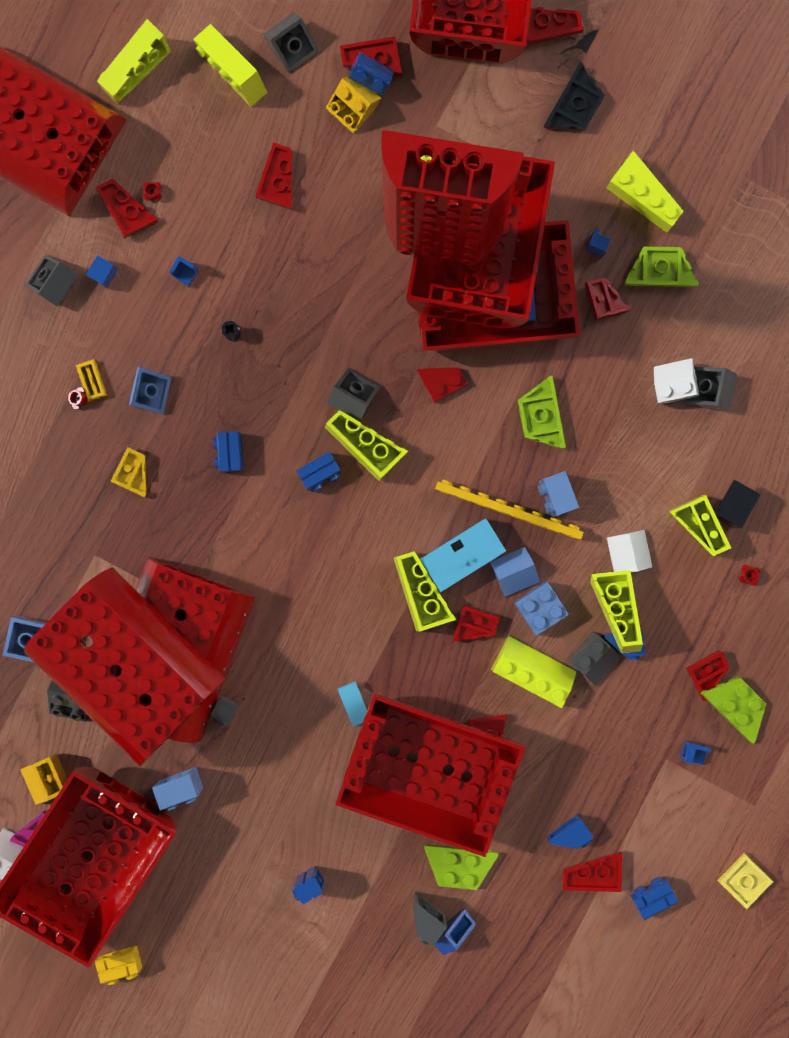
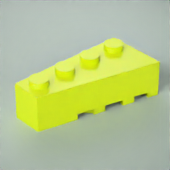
(134, 62)
(230, 65)
(644, 193)
(367, 446)
(422, 596)
(619, 606)

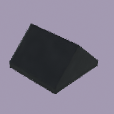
(737, 504)

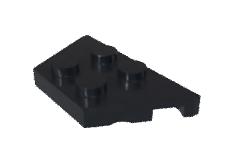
(576, 103)

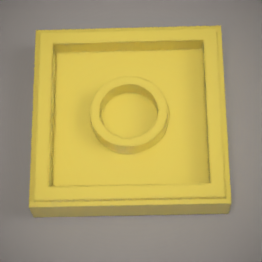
(745, 881)

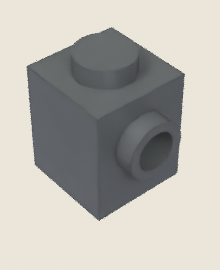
(224, 711)

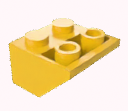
(352, 103)
(45, 778)

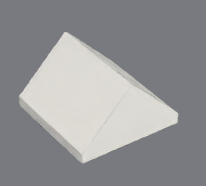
(629, 552)

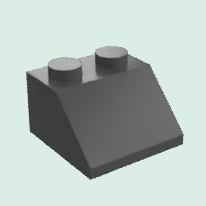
(291, 42)
(51, 280)
(714, 388)
(353, 394)
(594, 658)
(428, 920)

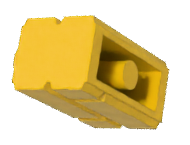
(118, 965)

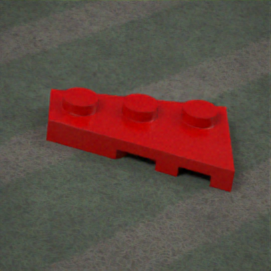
(277, 177)
(125, 211)
(595, 875)

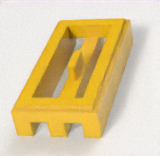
(98, 377)

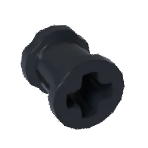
(232, 325)

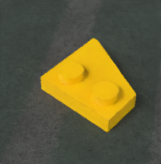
(132, 472)

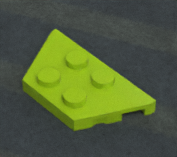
(661, 268)
(541, 415)
(738, 705)
(458, 867)

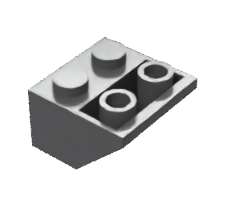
(62, 705)

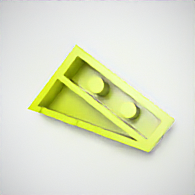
(701, 522)

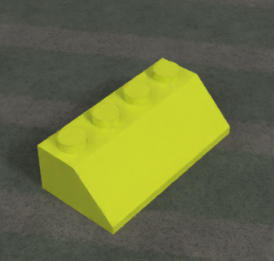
(534, 671)

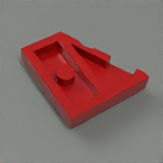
(604, 299)
(442, 381)
(475, 624)
(708, 672)

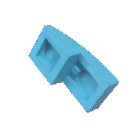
(353, 703)

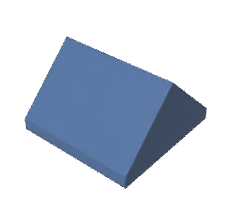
(150, 391)
(515, 571)

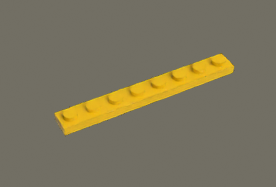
(516, 512)

